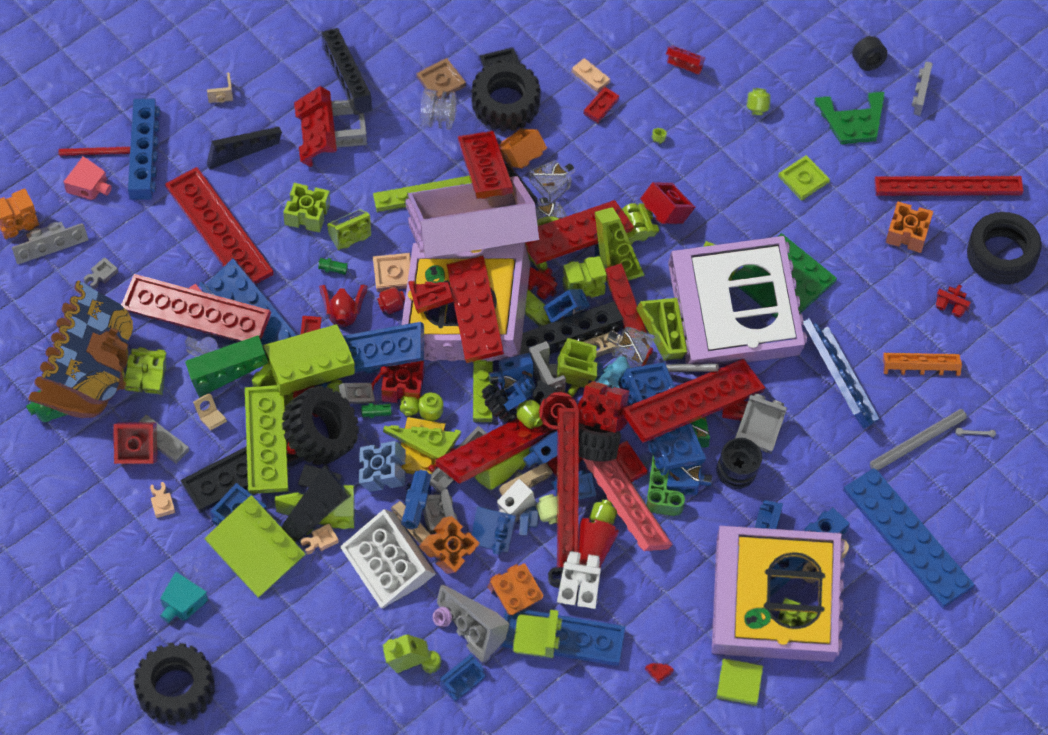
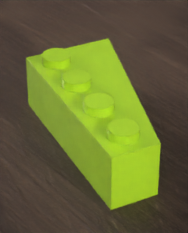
(615, 245)

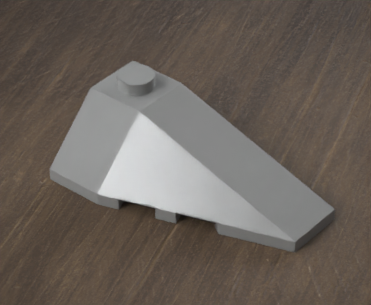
(478, 624)

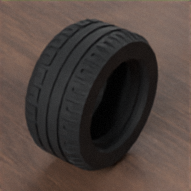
(1002, 270)

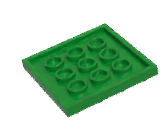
(810, 279)

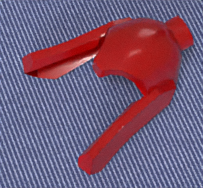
(342, 308)

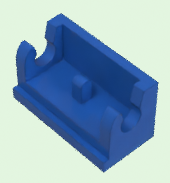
(769, 515)
(462, 678)

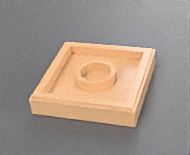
(391, 271)

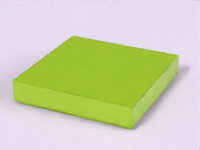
(803, 177)
(739, 681)

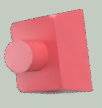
(87, 180)

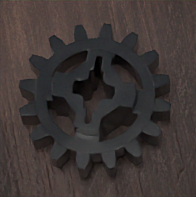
(495, 402)

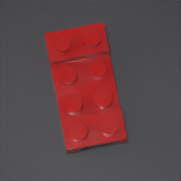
(316, 124)

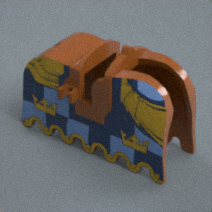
(86, 355)

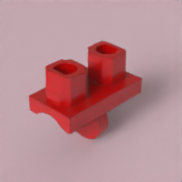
(544, 281)
(960, 305)

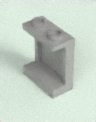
(540, 358)
(762, 422)

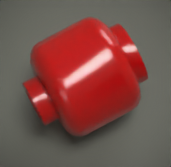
(391, 300)

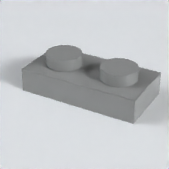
(357, 392)

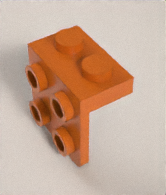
(515, 589)

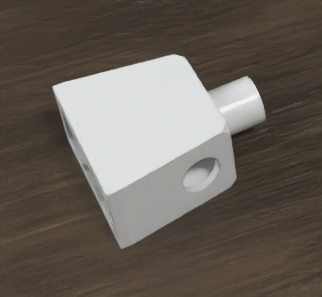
(516, 500)

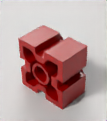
(403, 381)
(612, 400)

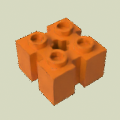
(17, 214)
(909, 227)
(459, 545)

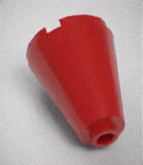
(550, 405)
(596, 539)

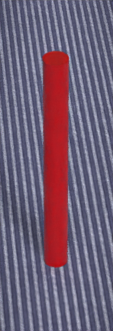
(94, 151)

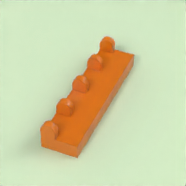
(922, 362)

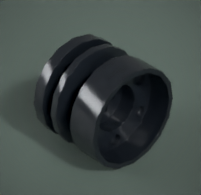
(739, 463)

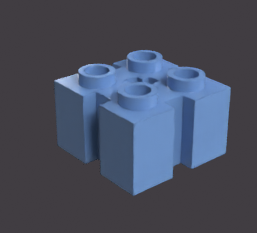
(382, 466)

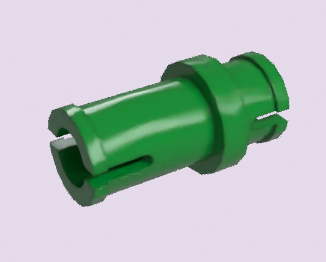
(333, 266)
(375, 410)

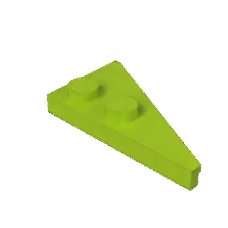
(428, 441)

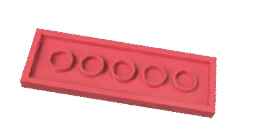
(629, 505)

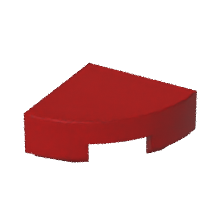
(659, 671)

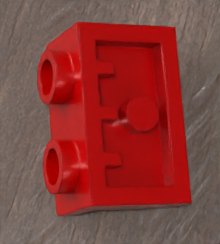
(685, 59)

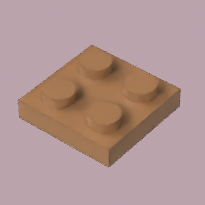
(441, 77)

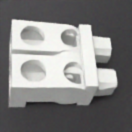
(580, 575)

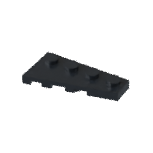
(239, 146)
(316, 504)

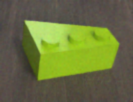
(664, 322)

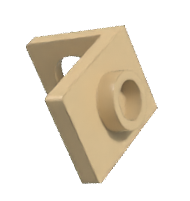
(221, 94)
(210, 417)

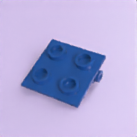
(493, 529)

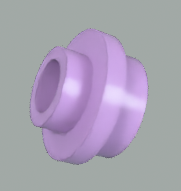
(442, 617)

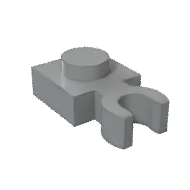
(102, 271)

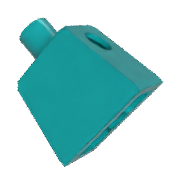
(181, 598)

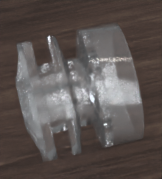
(437, 109)

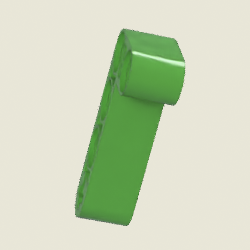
(665, 496)

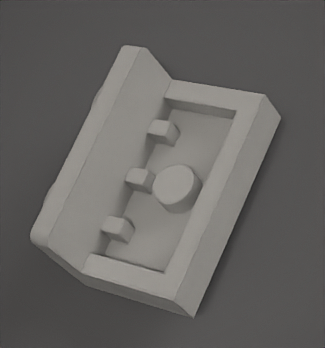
(437, 508)

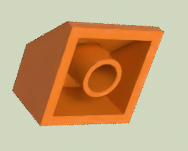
(522, 147)

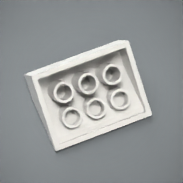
(387, 559)

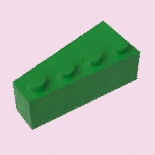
(225, 365)

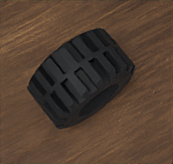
(598, 443)

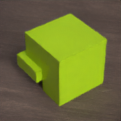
(577, 362)

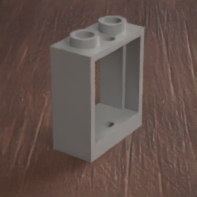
(349, 137)

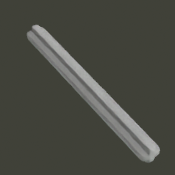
(918, 440)

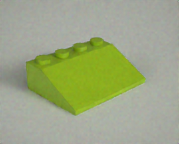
(309, 359)
(254, 546)

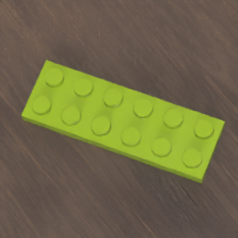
(265, 440)

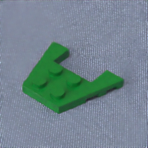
(853, 125)

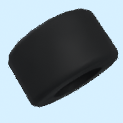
(869, 53)

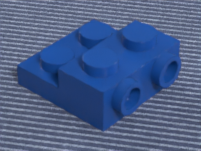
(229, 503)

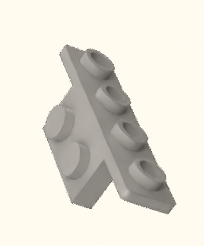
(49, 240)

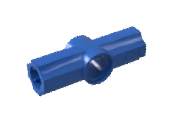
(416, 499)

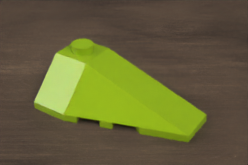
(501, 472)
(341, 517)

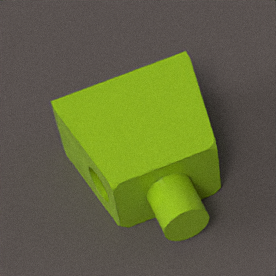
(405, 652)

